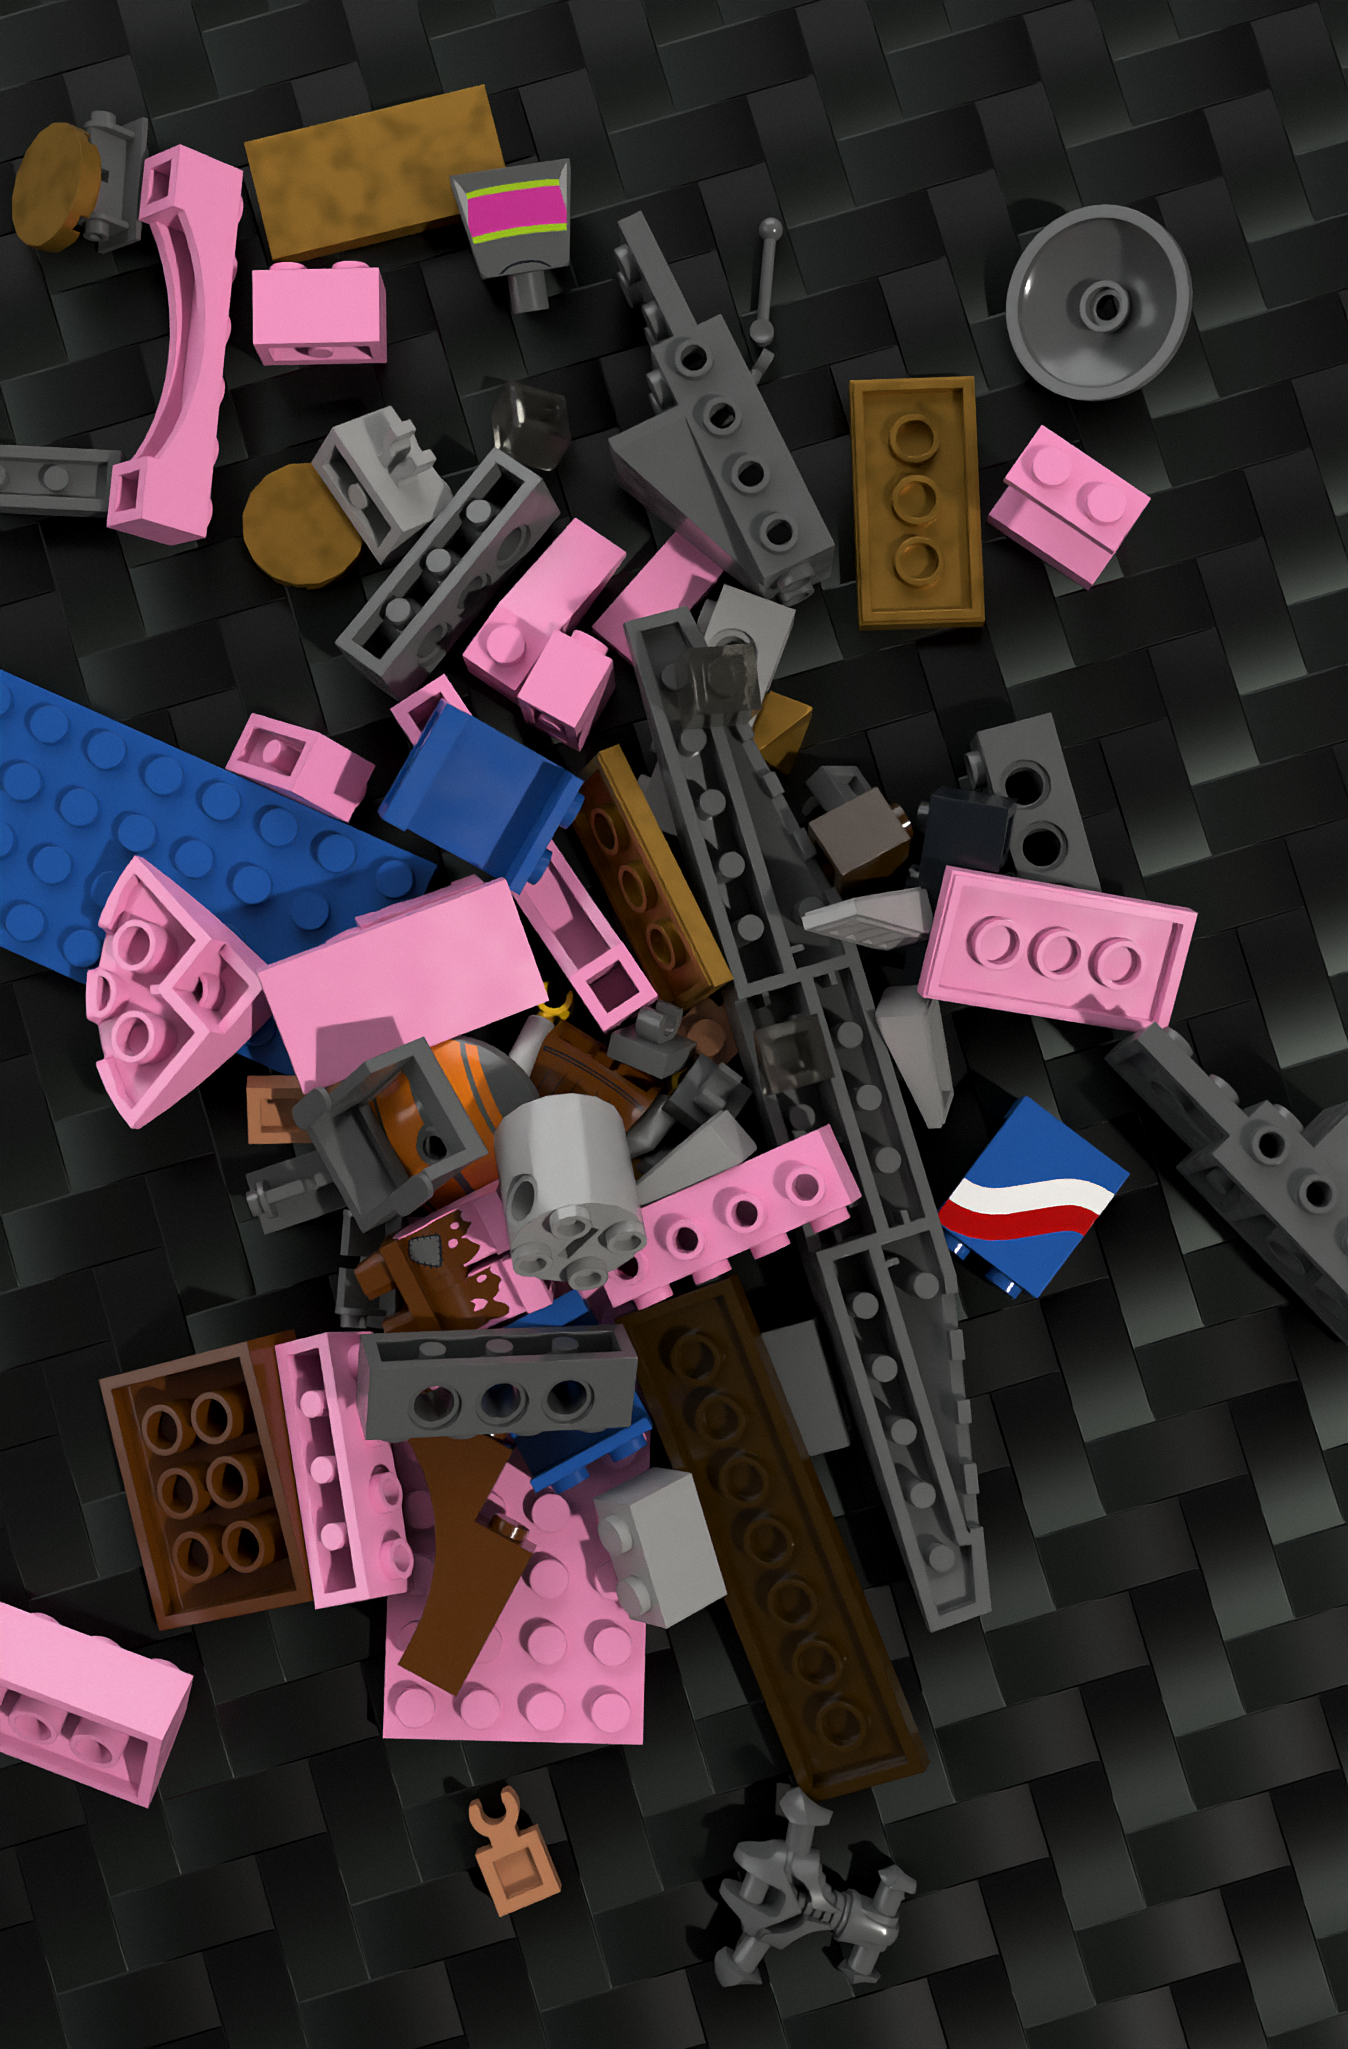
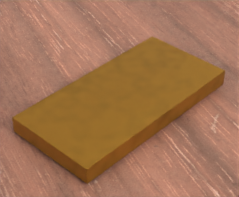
(370, 174)
(916, 503)
(646, 884)

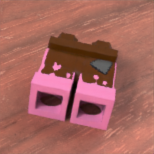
(435, 1275)

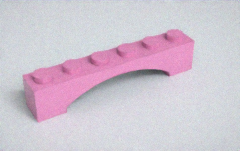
(194, 220)
(560, 908)

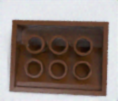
(211, 1482)

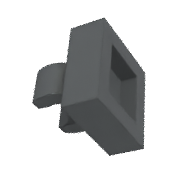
(833, 788)
(653, 1042)
(704, 1092)

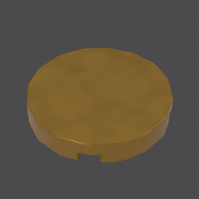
(56, 187)
(300, 530)

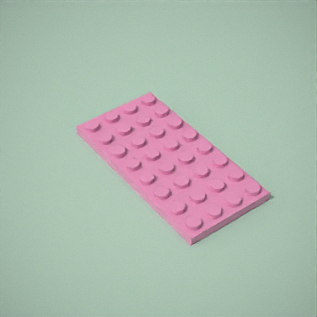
(563, 1649)

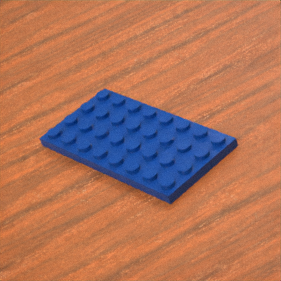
(96, 793)

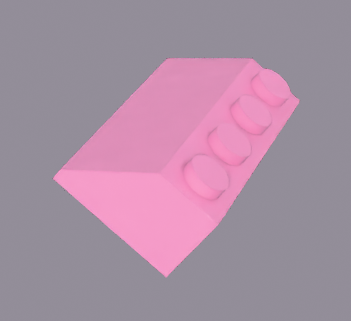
(87, 1705)

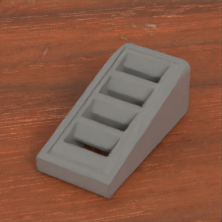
(876, 920)
(918, 1045)
(705, 1153)

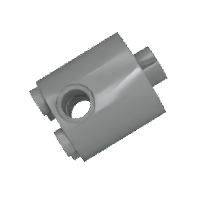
(568, 1190)

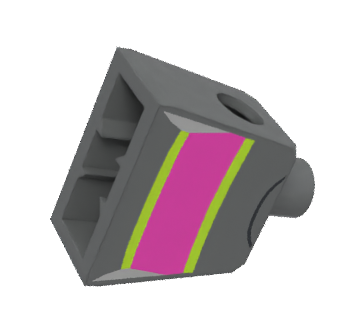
(518, 225)

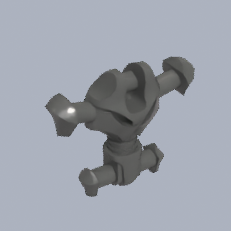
(789, 1898)

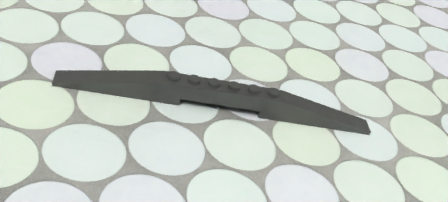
(886, 1271)

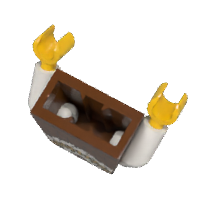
(570, 1061)

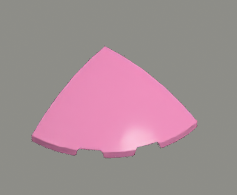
(168, 993)

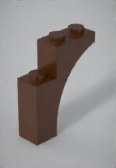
(474, 1556)

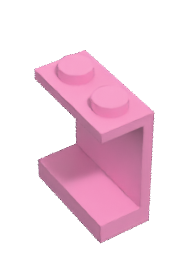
(1066, 507)

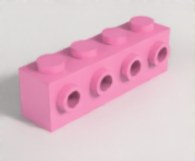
(737, 1212)
(342, 1480)

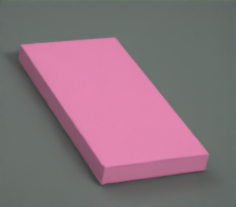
(1055, 951)
(401, 981)

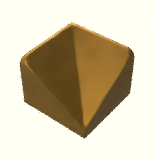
(780, 730)

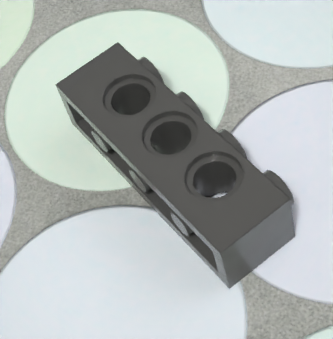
(449, 575)
(1034, 752)
(469, 1362)

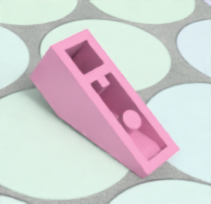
(546, 598)

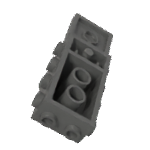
(713, 451)
(1255, 1166)

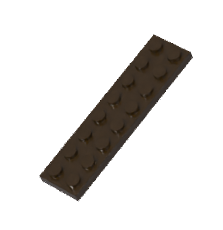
(774, 1542)

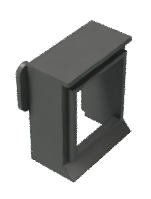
(358, 1148)

